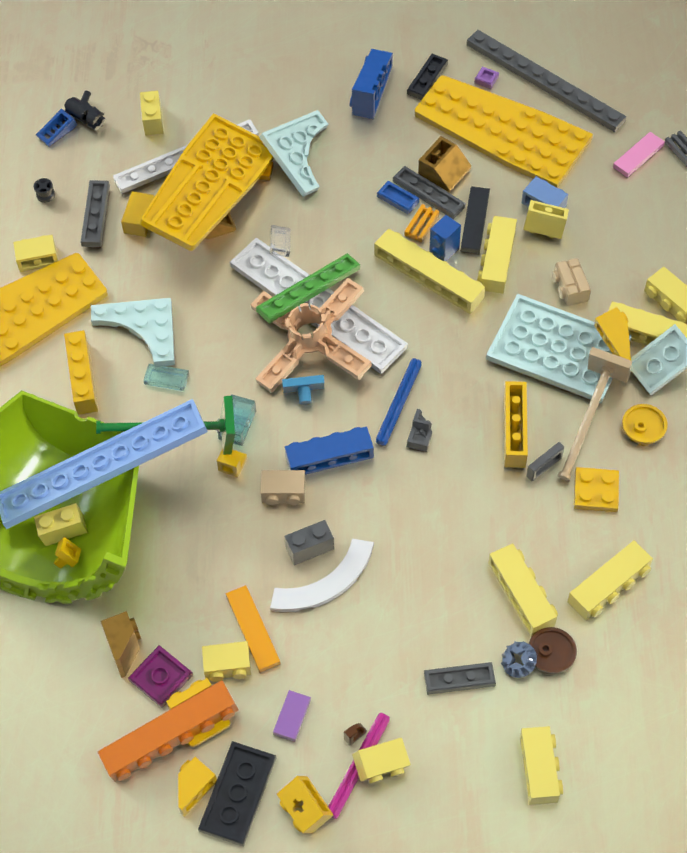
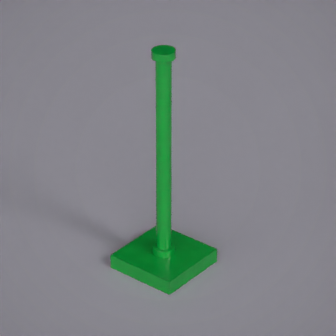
(224, 425)

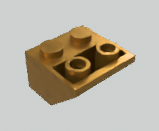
(443, 164)

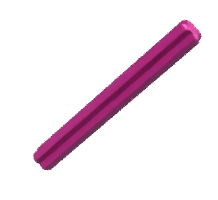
(351, 777)

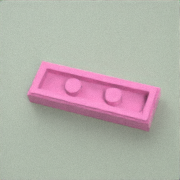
(638, 154)

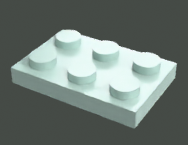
(661, 360)

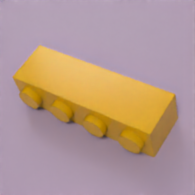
(80, 372)
(515, 424)

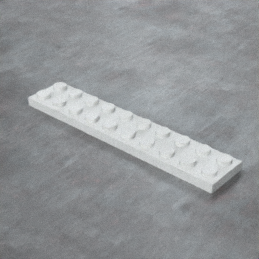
(354, 328)

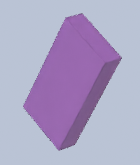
(292, 716)

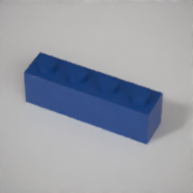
(330, 451)

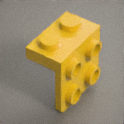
(180, 697)

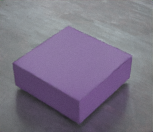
(486, 77)

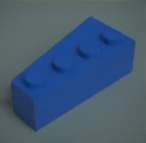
(371, 83)

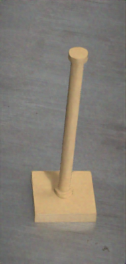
(608, 366)

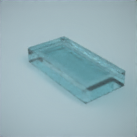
(166, 377)

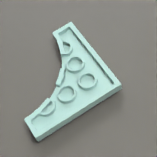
(290, 148)
(145, 319)

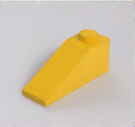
(614, 332)

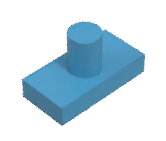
(303, 386)

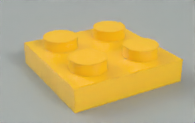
(596, 489)

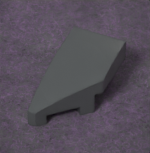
(420, 433)

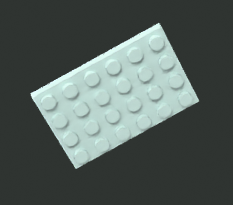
(549, 346)

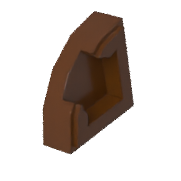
(353, 733)

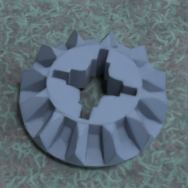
(528, 658)

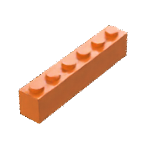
(168, 731)

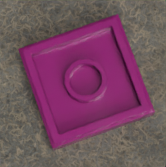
(160, 676)

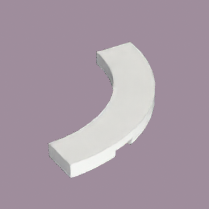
(330, 586)

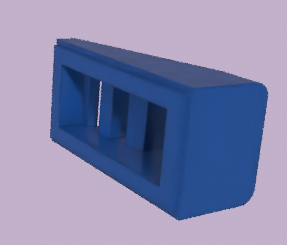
(56, 120)

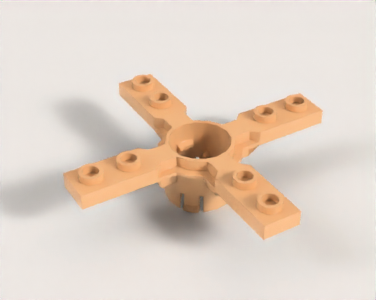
(323, 340)

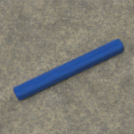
(398, 402)

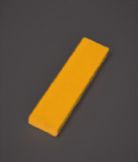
(253, 629)

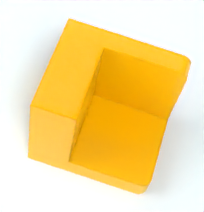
(232, 463)

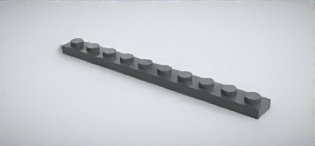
(546, 81)

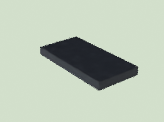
(237, 793)

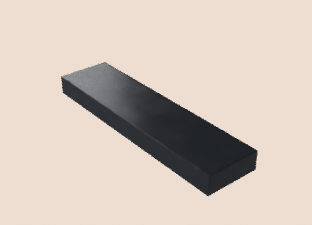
(475, 220)

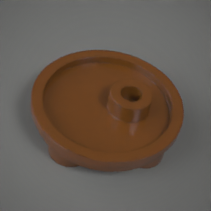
(554, 650)

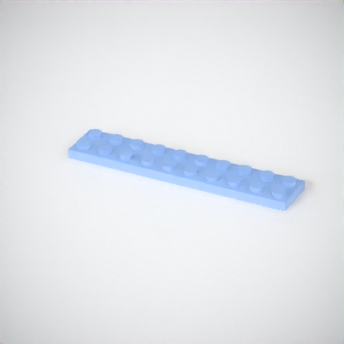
(100, 463)

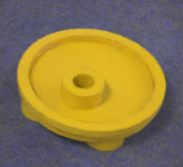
(644, 424)

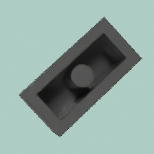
(309, 542)

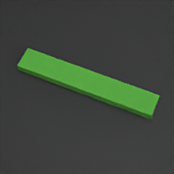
(307, 288)

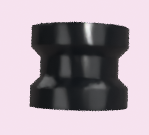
(44, 190)

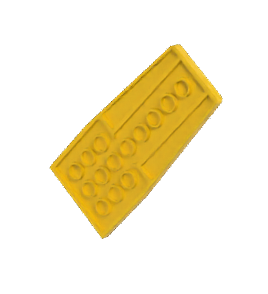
(504, 129)
(206, 182)
(44, 303)

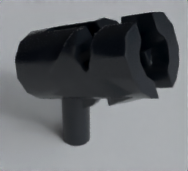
(84, 111)

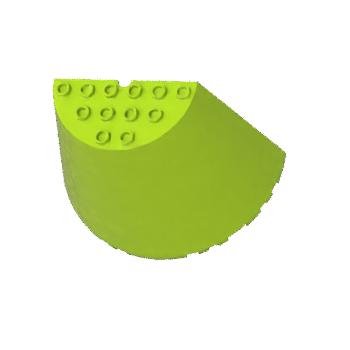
(32, 439)

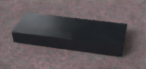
(427, 76)

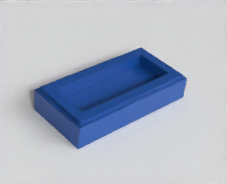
(398, 197)

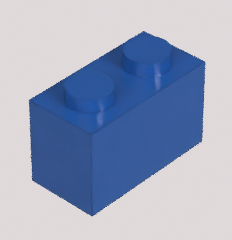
(445, 238)

